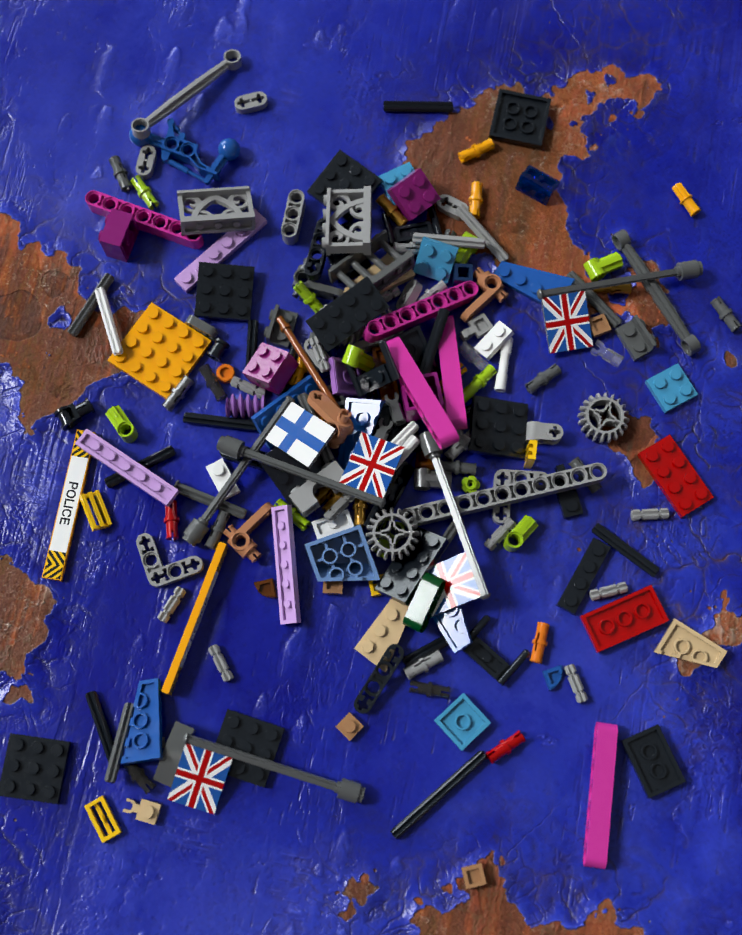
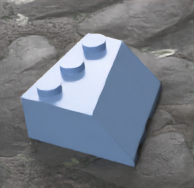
(342, 557)

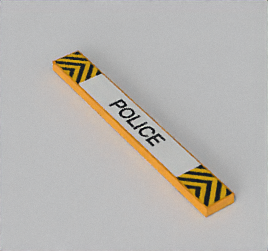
(67, 513)
(194, 619)

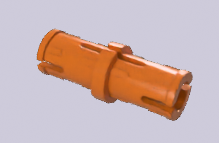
(539, 642)

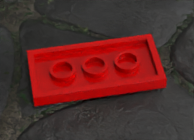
(675, 476)
(624, 618)

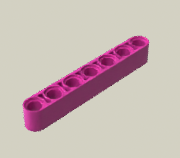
(151, 225)
(414, 316)
(452, 376)
(422, 396)
(600, 795)

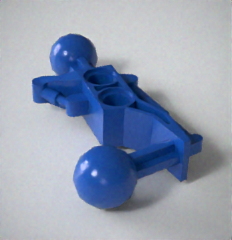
(228, 151)

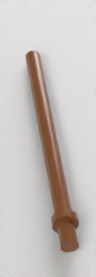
(286, 328)

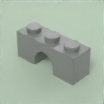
(304, 496)

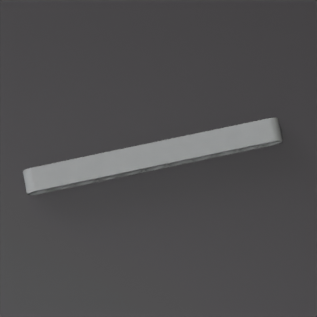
(510, 489)

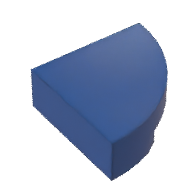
(553, 676)

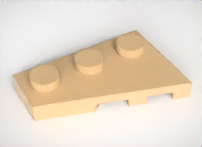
(689, 645)

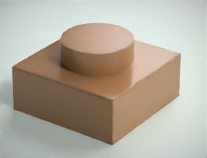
(599, 325)
(333, 587)
(349, 726)
(473, 875)

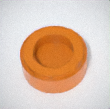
(225, 373)

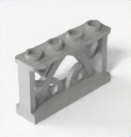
(361, 201)
(205, 222)

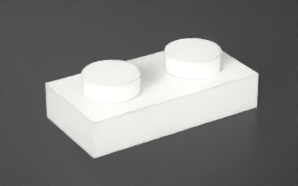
(494, 340)
(220, 474)
(325, 528)

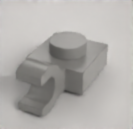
(478, 326)

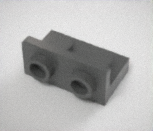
(273, 333)
(636, 338)

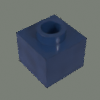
(461, 273)

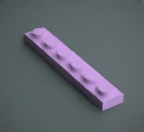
(218, 253)
(127, 467)
(285, 564)

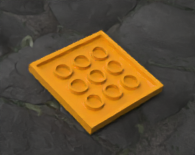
(160, 351)

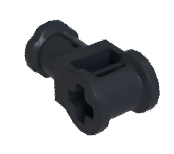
(73, 414)

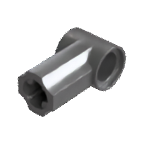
(426, 479)

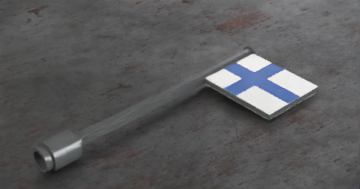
(291, 431)

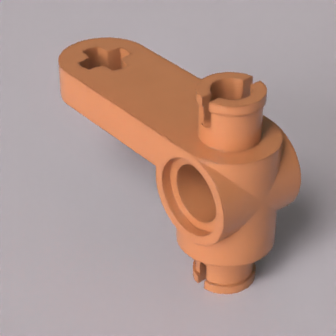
(488, 294)
(333, 415)
(245, 530)

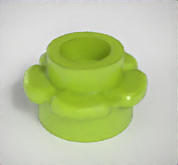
(465, 484)

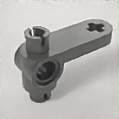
(321, 290)

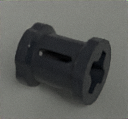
(218, 350)

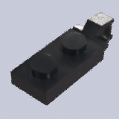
(568, 500)

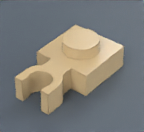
(146, 811)

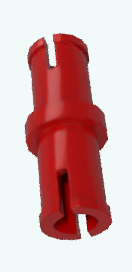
(171, 521)
(505, 747)

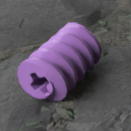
(244, 406)

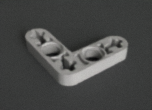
(511, 477)
(158, 567)

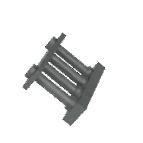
(388, 273)

